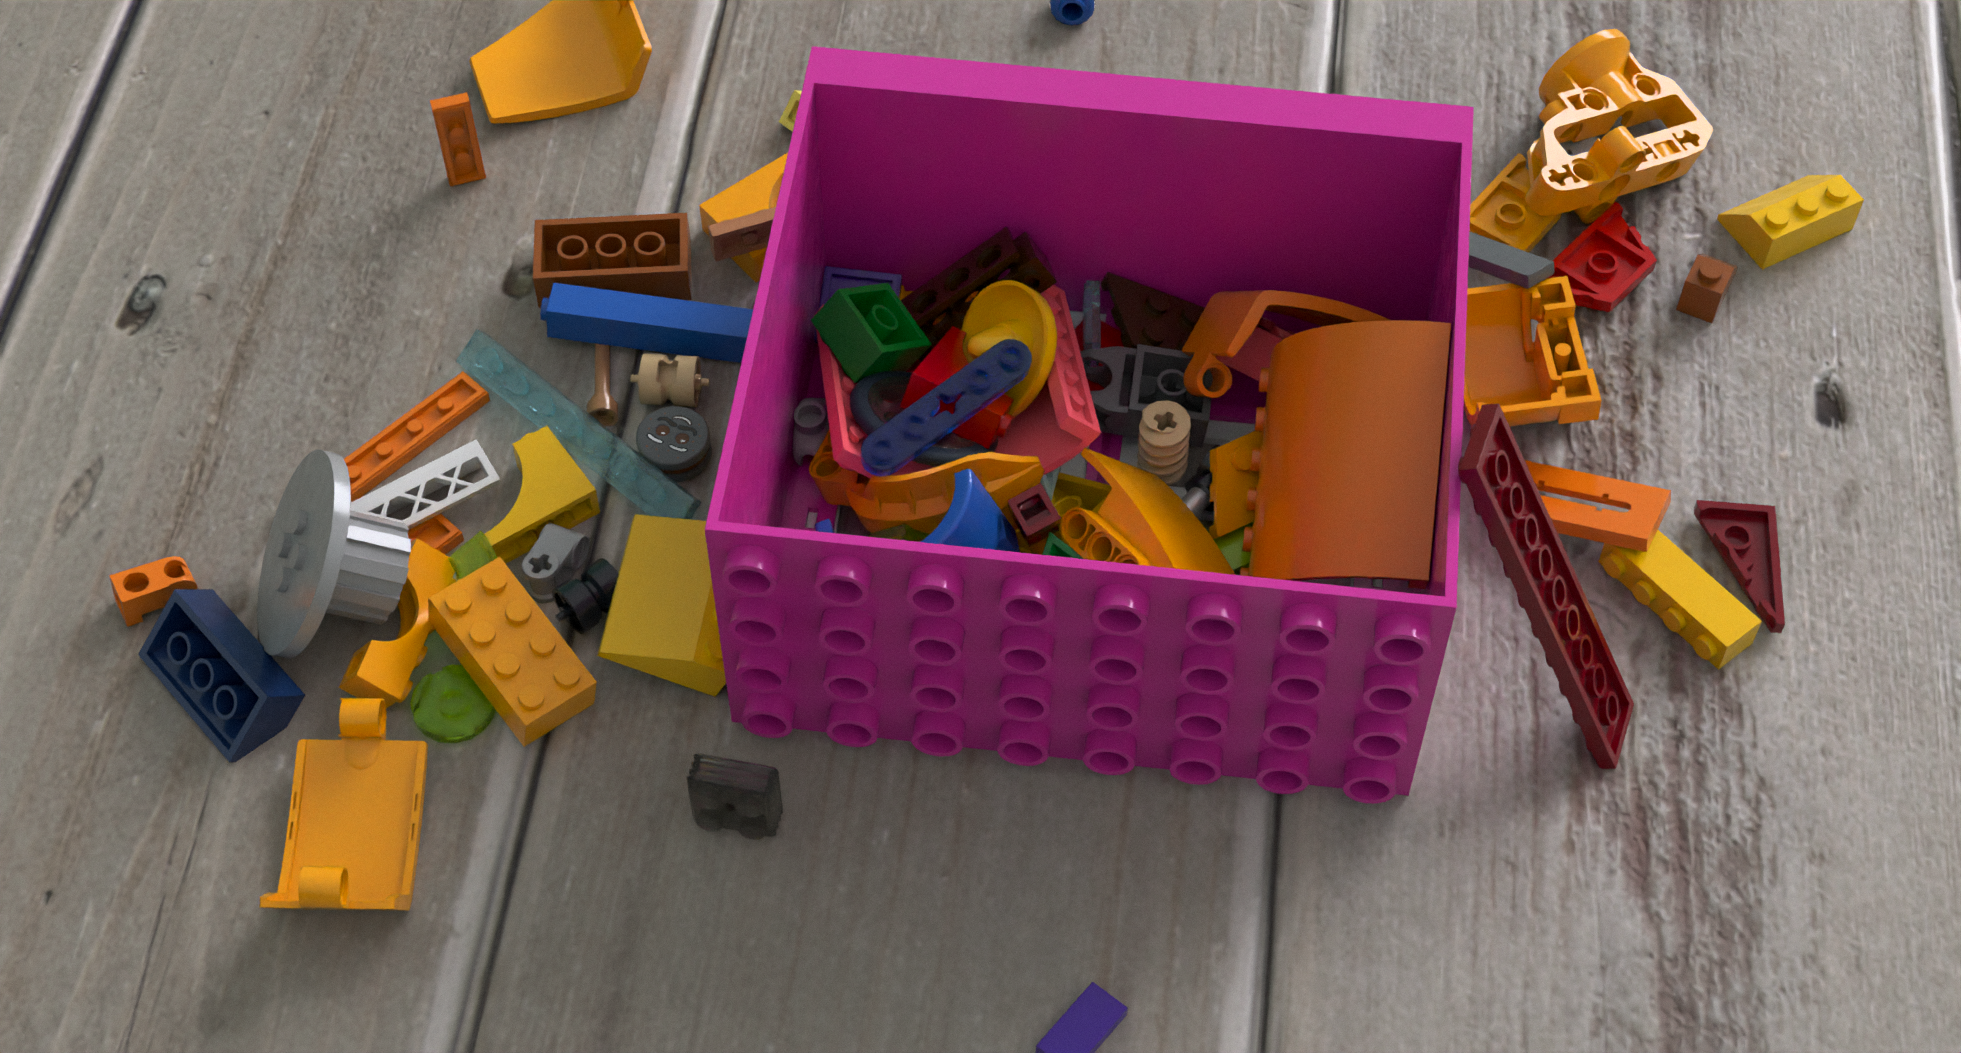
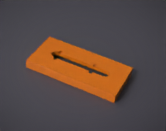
(1624, 529)

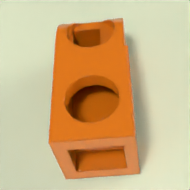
(149, 587)

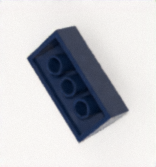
(220, 673)

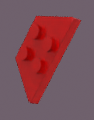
(1605, 262)

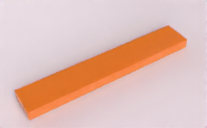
(413, 433)

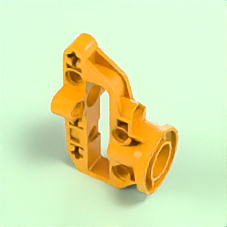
(1583, 100)

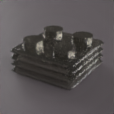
(734, 796)

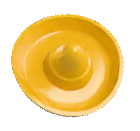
(1018, 313)

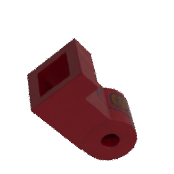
(1034, 514)

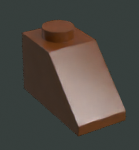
(1706, 287)

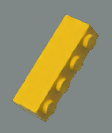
(1684, 598)

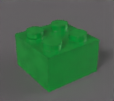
(870, 331)

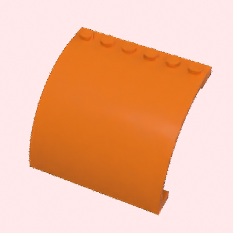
(1349, 453)

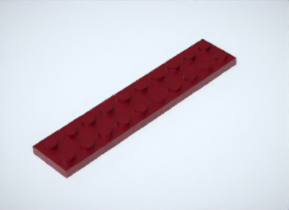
(1546, 584)

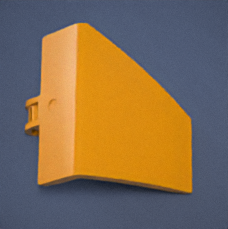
(563, 61)

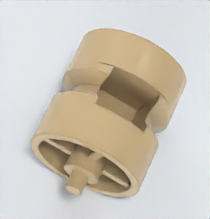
(670, 380)

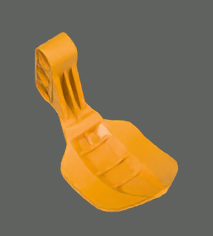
(922, 496)

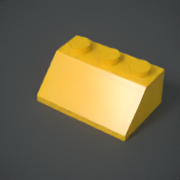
(1793, 218)

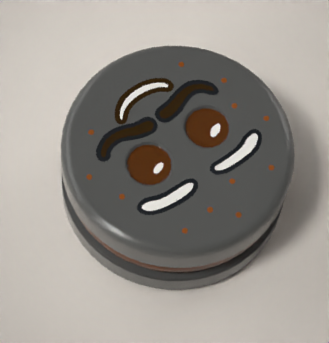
(675, 442)

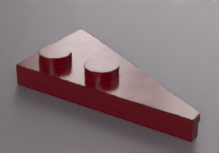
(1750, 547)

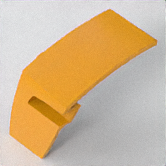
(1140, 523)

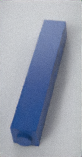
(646, 322)

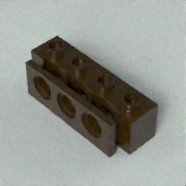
(973, 273)

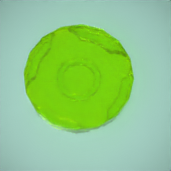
(450, 706)

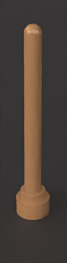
(602, 404)

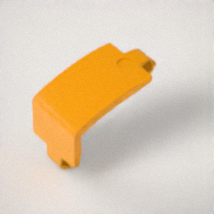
(353, 818)

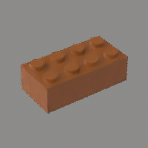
(615, 253)

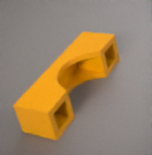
(385, 667)

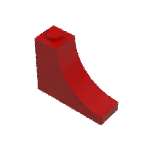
(940, 365)

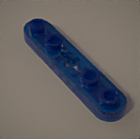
(915, 430)

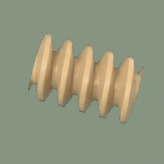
(1164, 440)

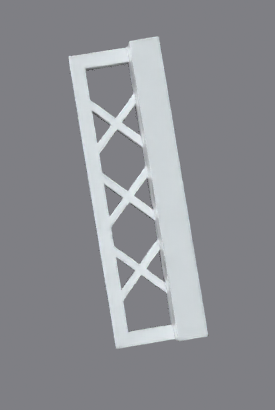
(428, 479)

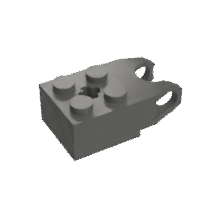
(1139, 378)

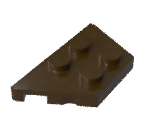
(1150, 315)

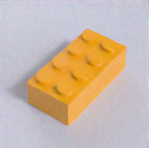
(511, 651)

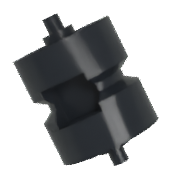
(584, 600)

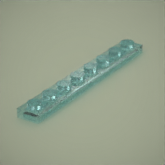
(576, 429)

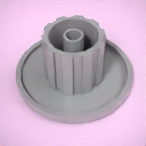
(326, 559)

